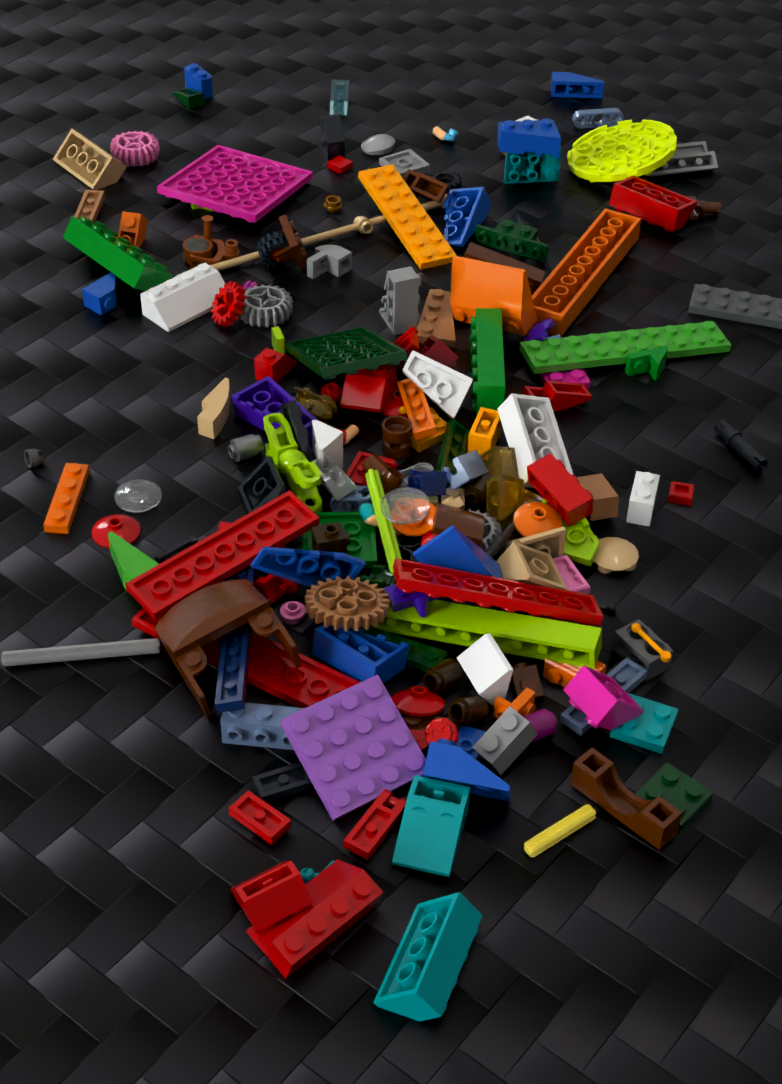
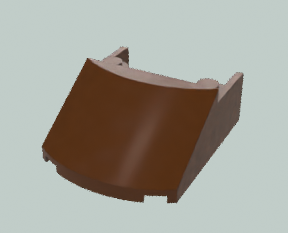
(209, 616)

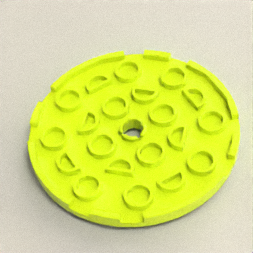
(622, 150)

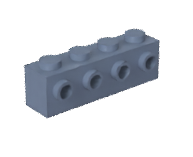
(257, 726)

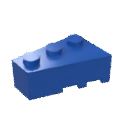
(529, 136)
(359, 653)

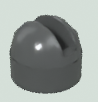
(33, 457)

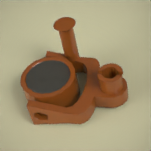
(200, 249)

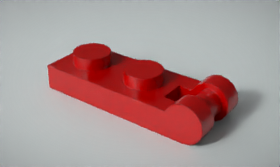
(375, 825)

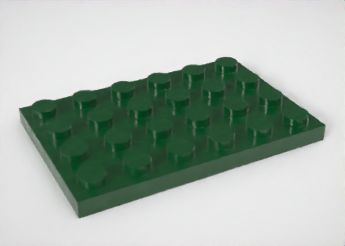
(346, 352)

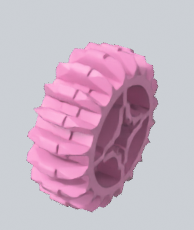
(135, 148)

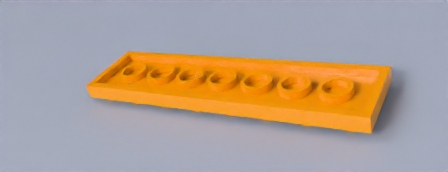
(407, 217)

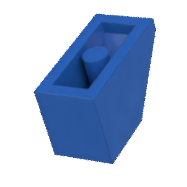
(101, 294)

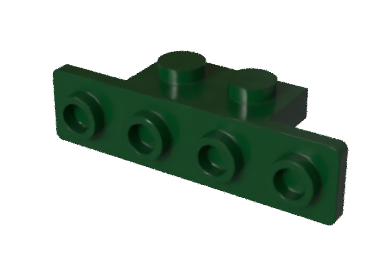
(513, 238)

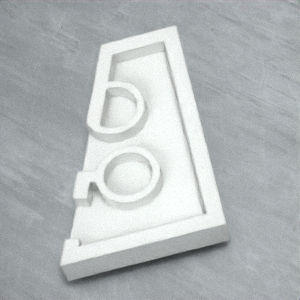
(438, 382)

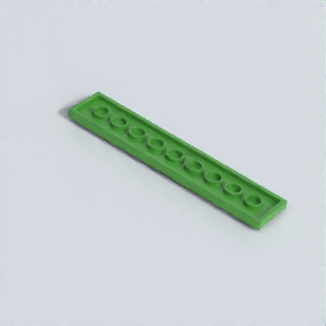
(613, 347)

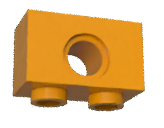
(484, 431)

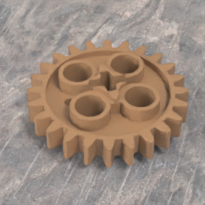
(347, 603)

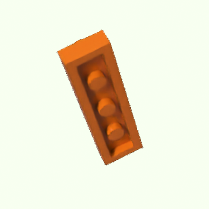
(417, 409)
(66, 498)

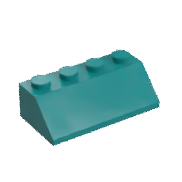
(429, 958)

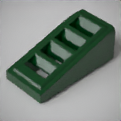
(190, 97)

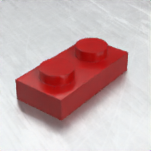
(260, 817)

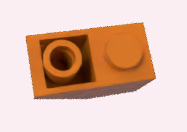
(133, 228)

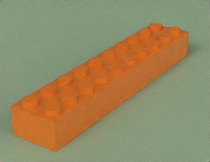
(585, 269)

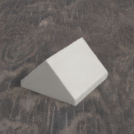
(327, 441)
(487, 668)

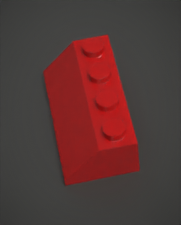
(652, 203)
(339, 900)

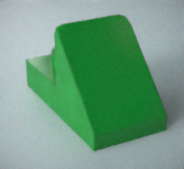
(648, 361)

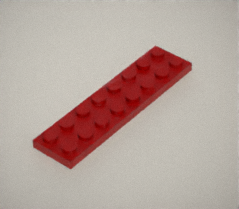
(221, 553)
(496, 591)

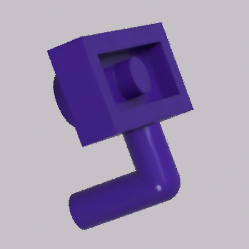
(401, 600)

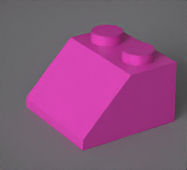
(601, 699)

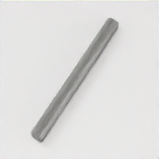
(80, 652)

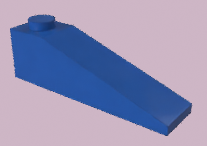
(463, 212)
(307, 566)

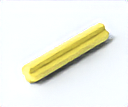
(559, 830)

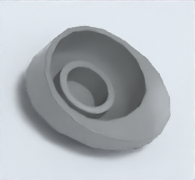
(378, 144)

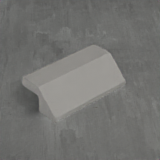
(689, 158)

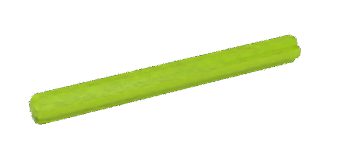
(385, 526)

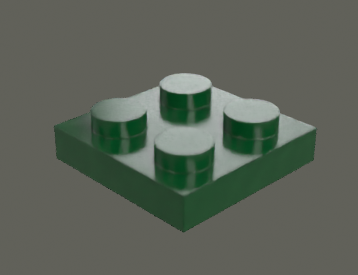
(678, 790)

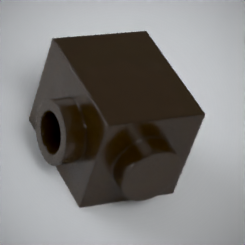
(330, 538)

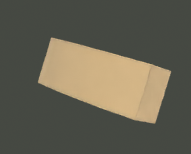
(215, 410)

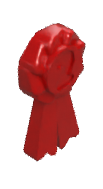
(437, 729)

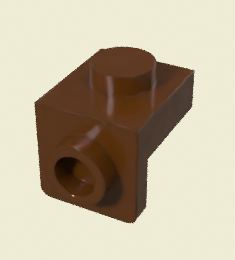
(526, 676)

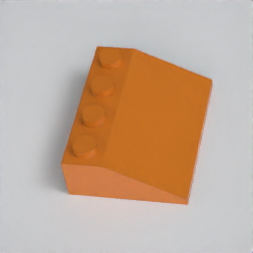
(492, 286)

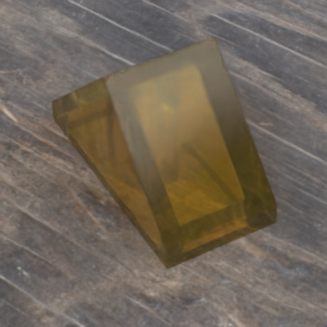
(501, 461)

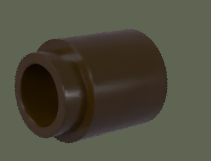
(477, 490)
(442, 675)
(468, 710)

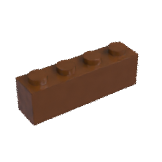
(481, 253)

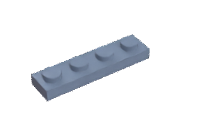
(626, 674)

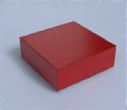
(340, 164)
(681, 493)

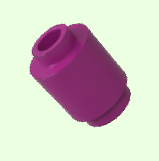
(543, 723)

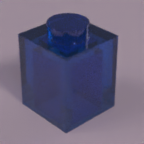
(429, 481)

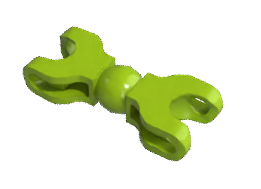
(292, 463)

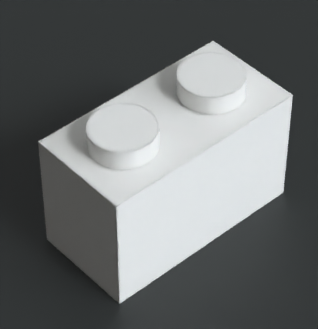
(642, 498)

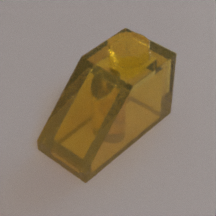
(504, 496)

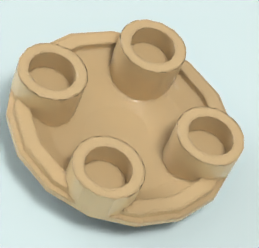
(616, 555)

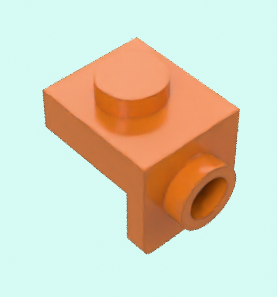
(522, 704)

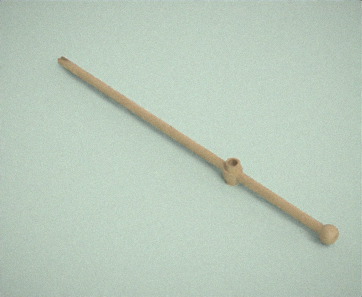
(360, 224)

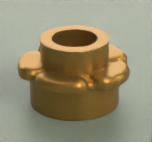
(333, 203)

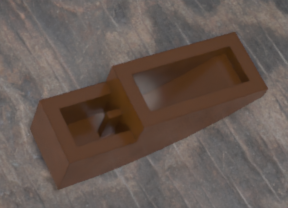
(425, 186)

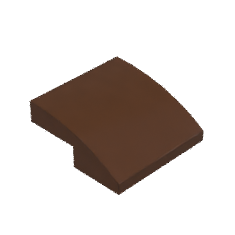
(467, 522)

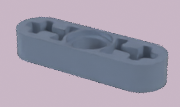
(590, 114)

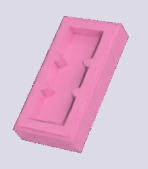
(571, 576)

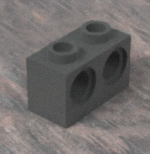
(639, 651)

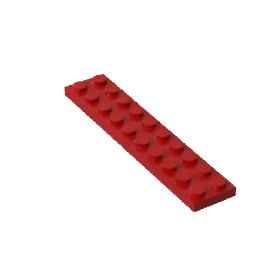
(272, 668)

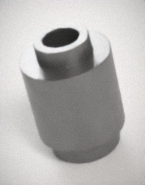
(245, 447)

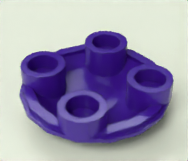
(539, 330)

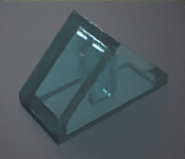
(339, 97)

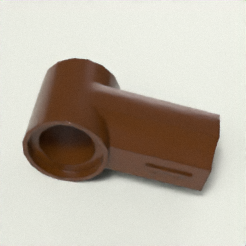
(390, 477)

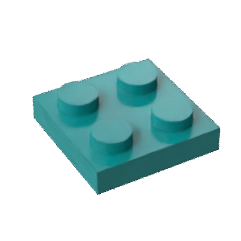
(650, 728)

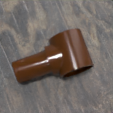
(704, 208)

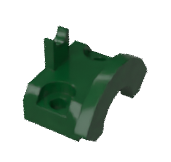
(381, 575)

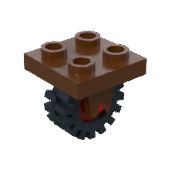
(282, 246)

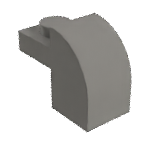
(331, 259)

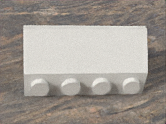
(182, 297)
(531, 431)

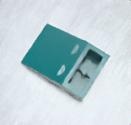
(531, 168)
(431, 825)

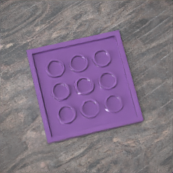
(354, 746)

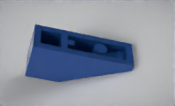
(575, 85)

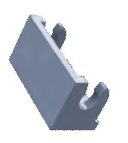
(469, 468)

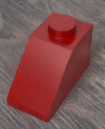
(272, 364)

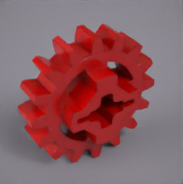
(228, 304)

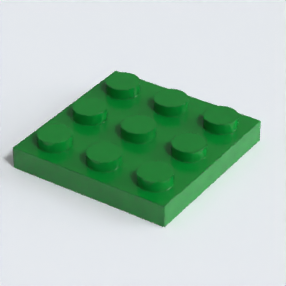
(361, 535)

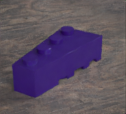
(264, 399)

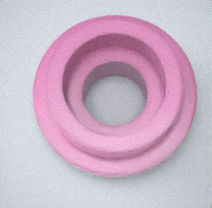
(292, 612)

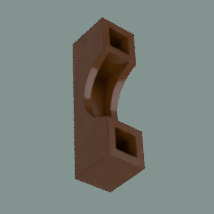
(651, 819)

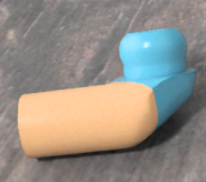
(442, 135)

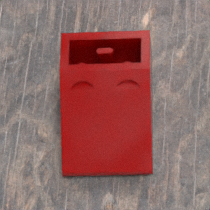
(272, 895)

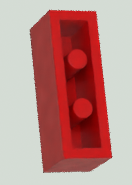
(560, 489)

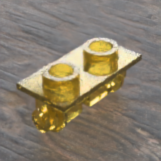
(322, 405)

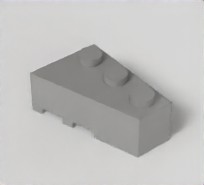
(401, 300)

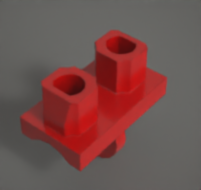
(275, 587)

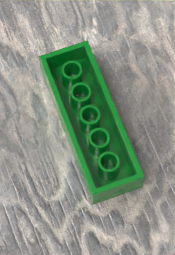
(116, 254)
(487, 359)

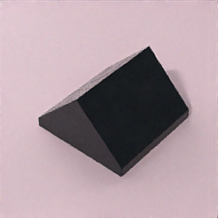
(262, 485)

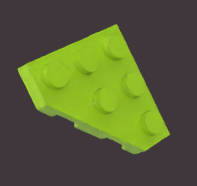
(580, 542)

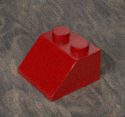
(369, 389)

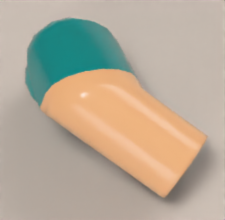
(367, 513)

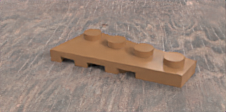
(437, 318)

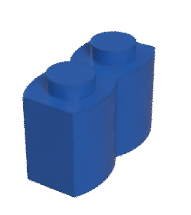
(198, 79)

